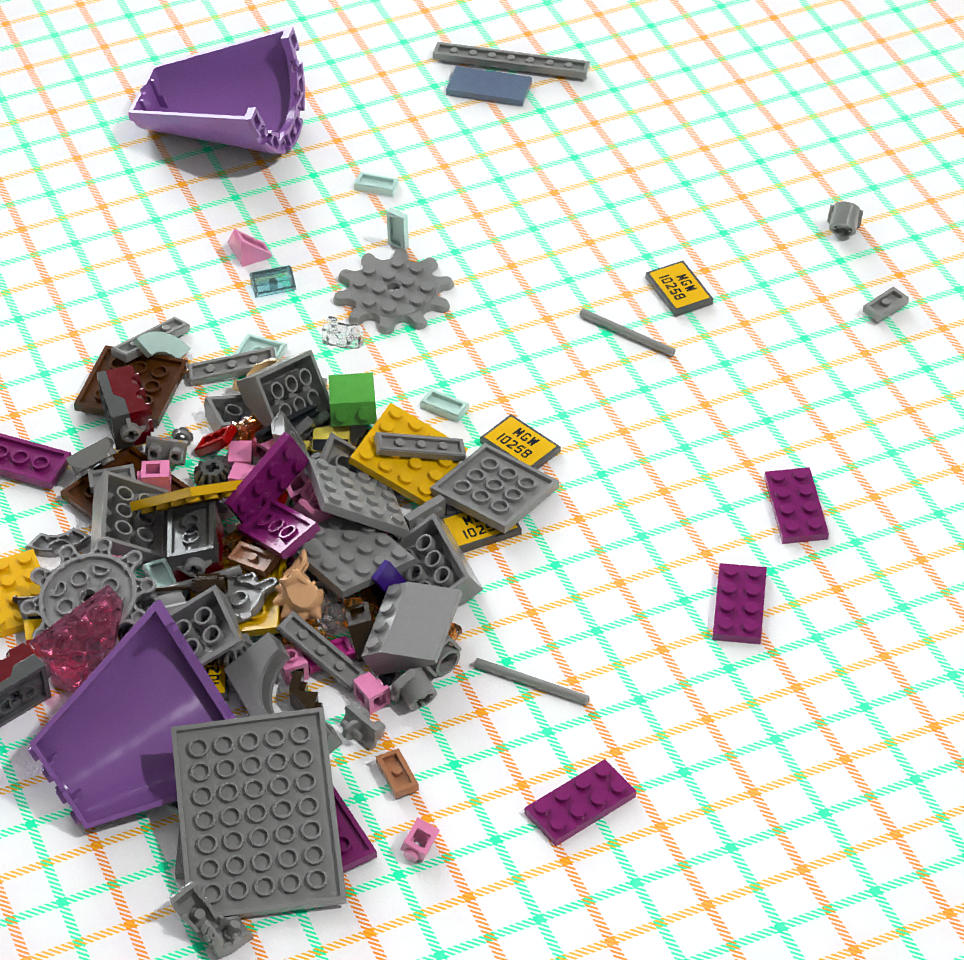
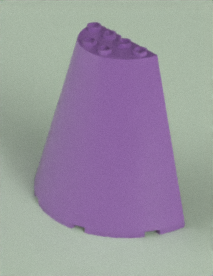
(229, 94)
(114, 735)

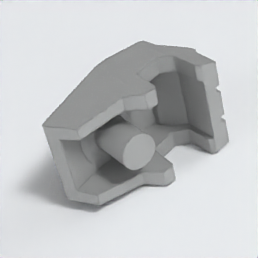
(193, 907)
(225, 935)

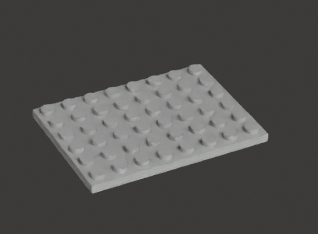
(259, 813)

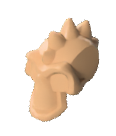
(298, 592)

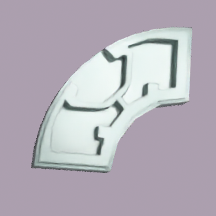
(161, 344)

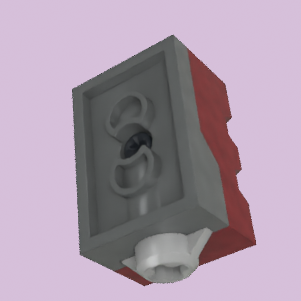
(125, 406)
(194, 540)
(22, 683)

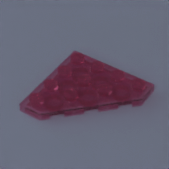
(81, 638)

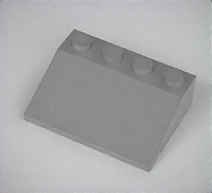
(285, 388)
(124, 527)
(438, 559)
(208, 624)
(410, 627)

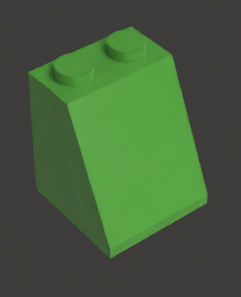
(352, 399)

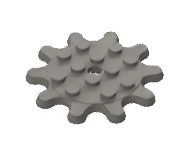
(413, 298)
(85, 575)

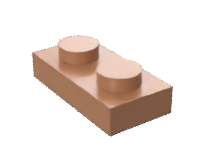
(253, 559)
(397, 773)

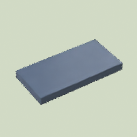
(489, 85)

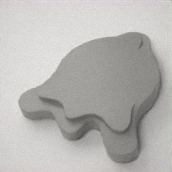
(248, 595)

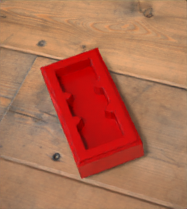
(215, 441)

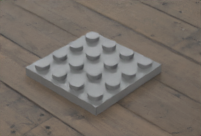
(495, 487)
(356, 497)
(349, 554)

